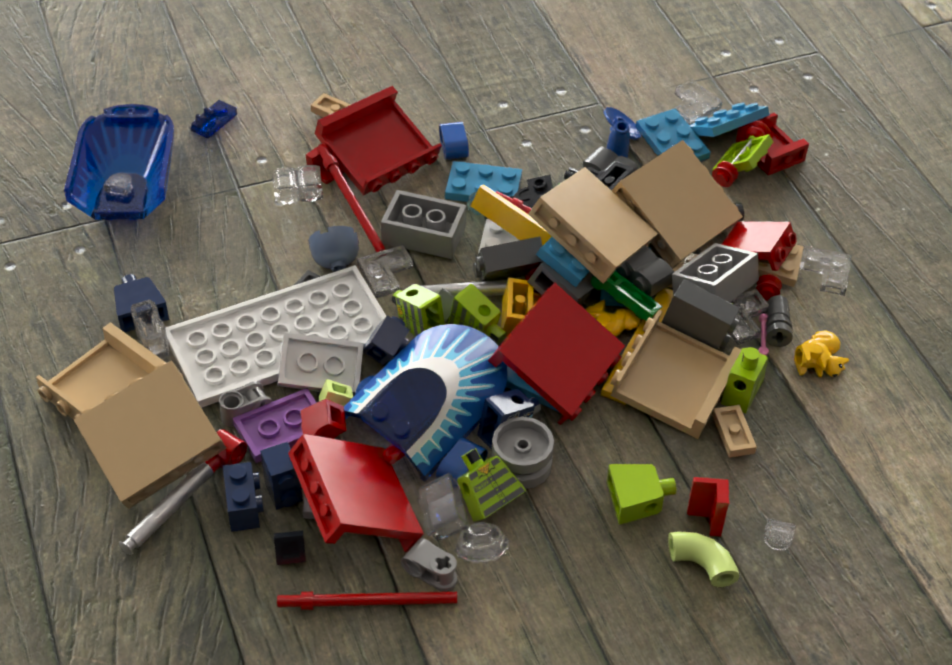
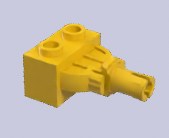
(516, 302)

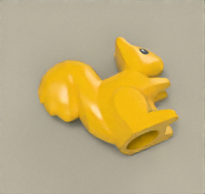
(616, 322)
(818, 355)

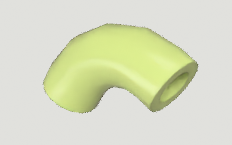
(707, 553)

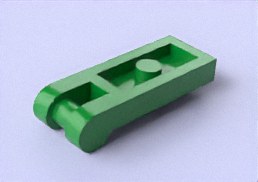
(629, 295)

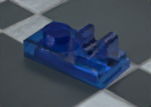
(213, 119)

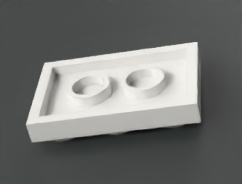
(313, 359)

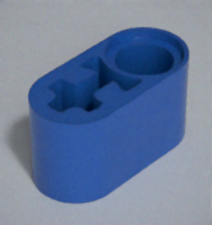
(453, 140)
(453, 463)

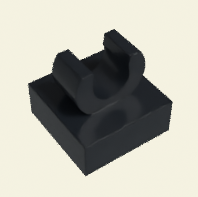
(289, 547)

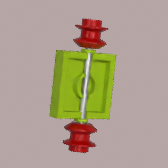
(743, 154)

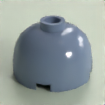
(334, 248)

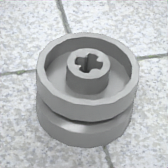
(525, 449)

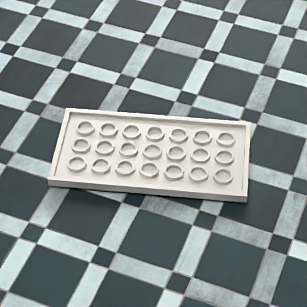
(246, 339)

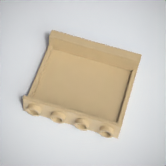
(678, 202)
(592, 223)
(98, 373)
(673, 377)
(149, 434)

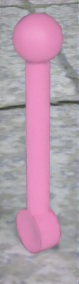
(763, 349)

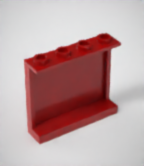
(375, 141)
(560, 351)
(353, 490)

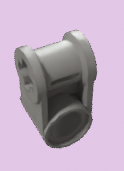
(241, 401)
(431, 565)

